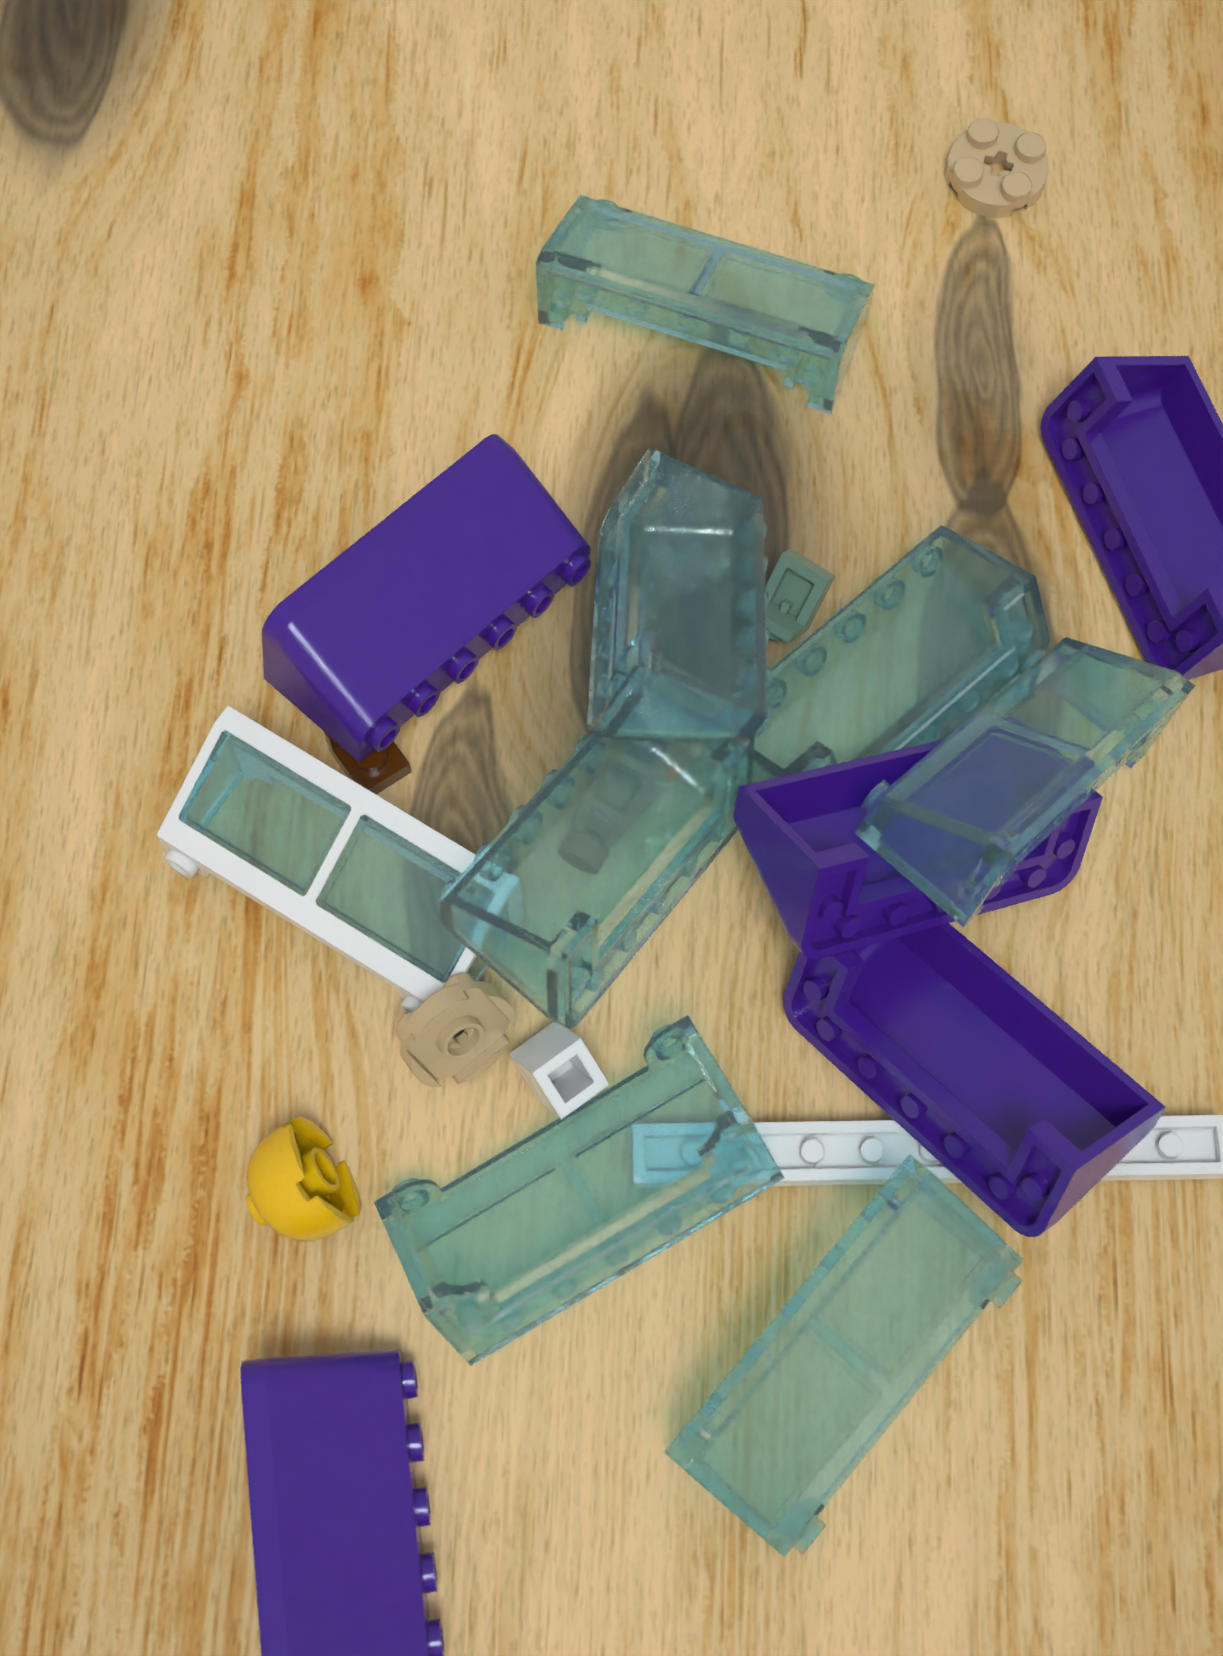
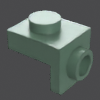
(794, 595)

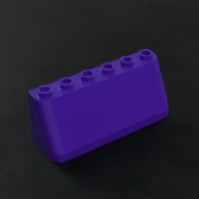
(1147, 484)
(422, 598)
(837, 888)
(973, 1070)
(338, 1506)

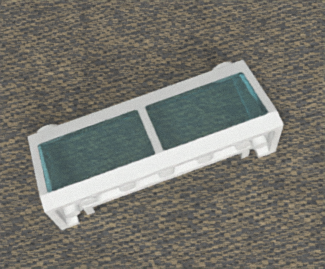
(320, 855)

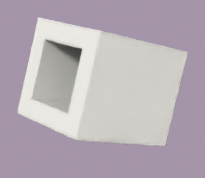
(559, 1069)

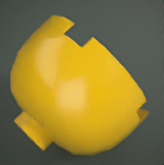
(297, 1185)

